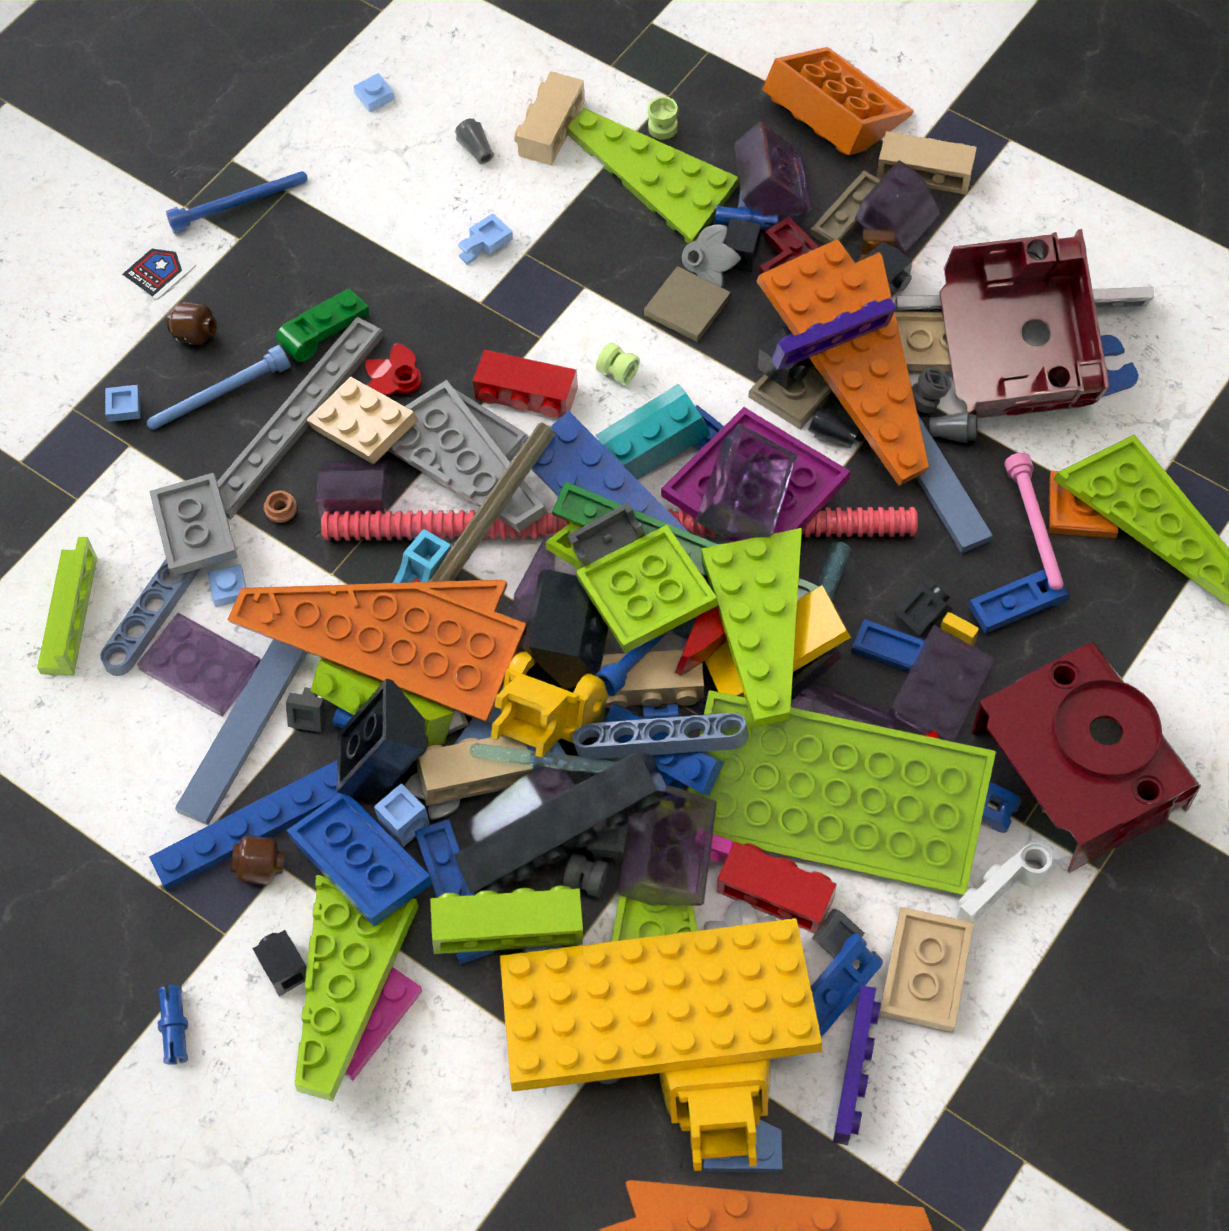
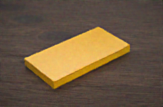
(816, 632)

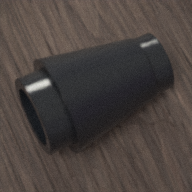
(832, 428)

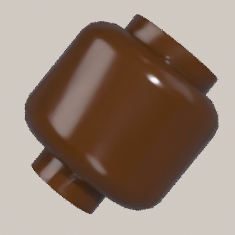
(191, 323)
(256, 860)

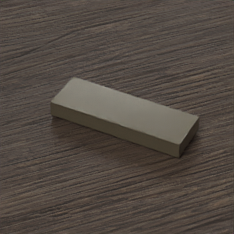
(840, 217)

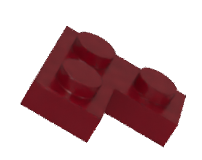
(788, 242)

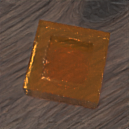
(873, 238)

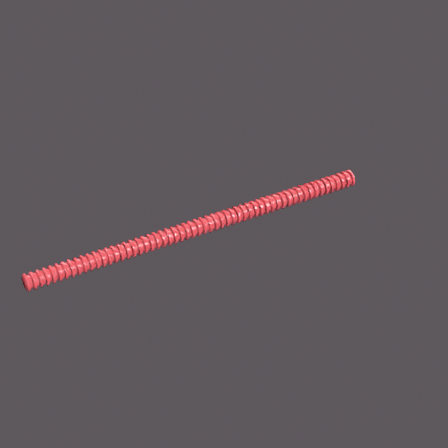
(453, 524)

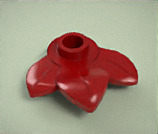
(388, 374)

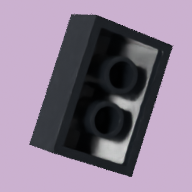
(565, 629)
(379, 743)

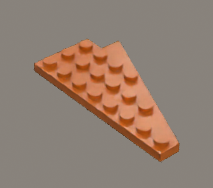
(863, 373)
(422, 635)
(716, 1209)

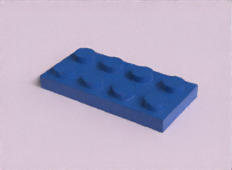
(359, 858)

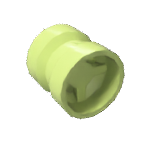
(662, 118)
(617, 363)

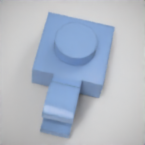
(485, 235)

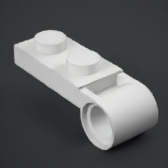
(1001, 878)

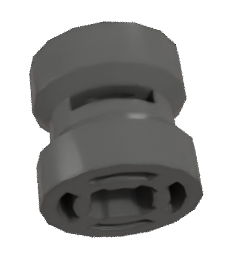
(930, 388)
(586, 874)

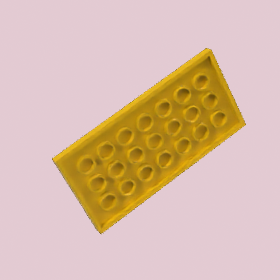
(657, 1005)

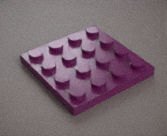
(810, 486)

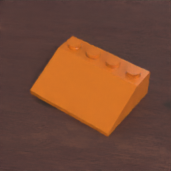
(835, 99)

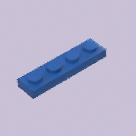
(694, 769)
(438, 851)

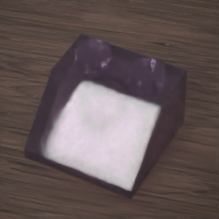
(901, 205)
(352, 486)

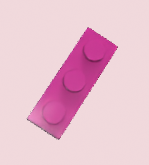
(393, 1003)

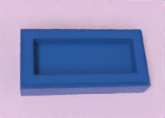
(886, 645)

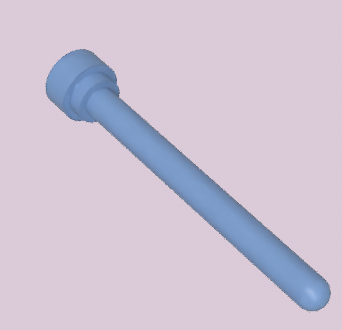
(273, 361)

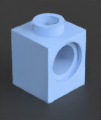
(401, 814)

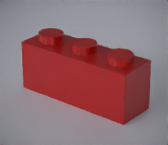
(525, 384)
(776, 886)

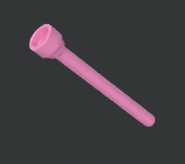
(1020, 469)

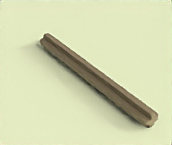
(494, 504)

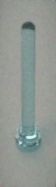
(548, 760)

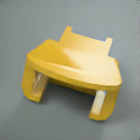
(542, 712)
(721, 1107)

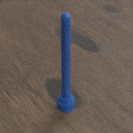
(181, 218)
(616, 674)

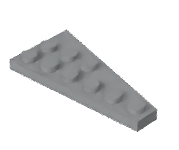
(461, 454)

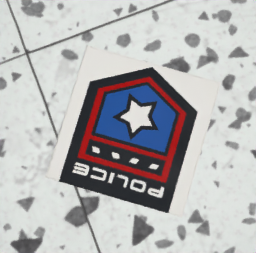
(157, 268)

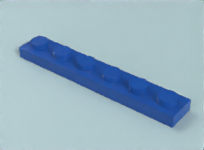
(260, 819)

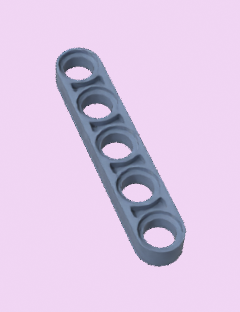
(149, 619)
(675, 742)

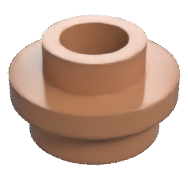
(279, 499)

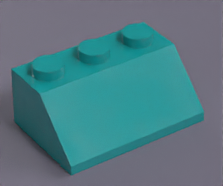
(655, 432)

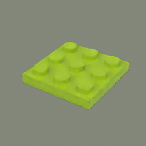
(646, 588)

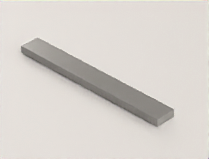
(1103, 299)
(291, 418)

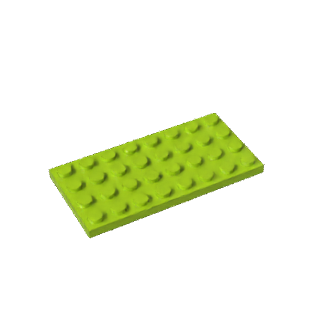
(852, 795)

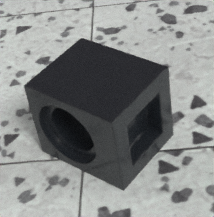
(744, 239)
(281, 962)

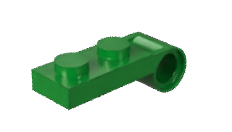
(304, 332)

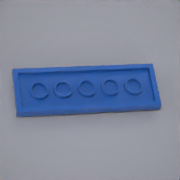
(584, 461)

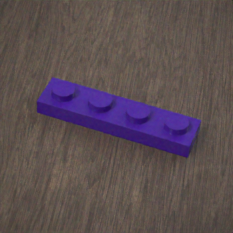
(834, 333)
(855, 1081)

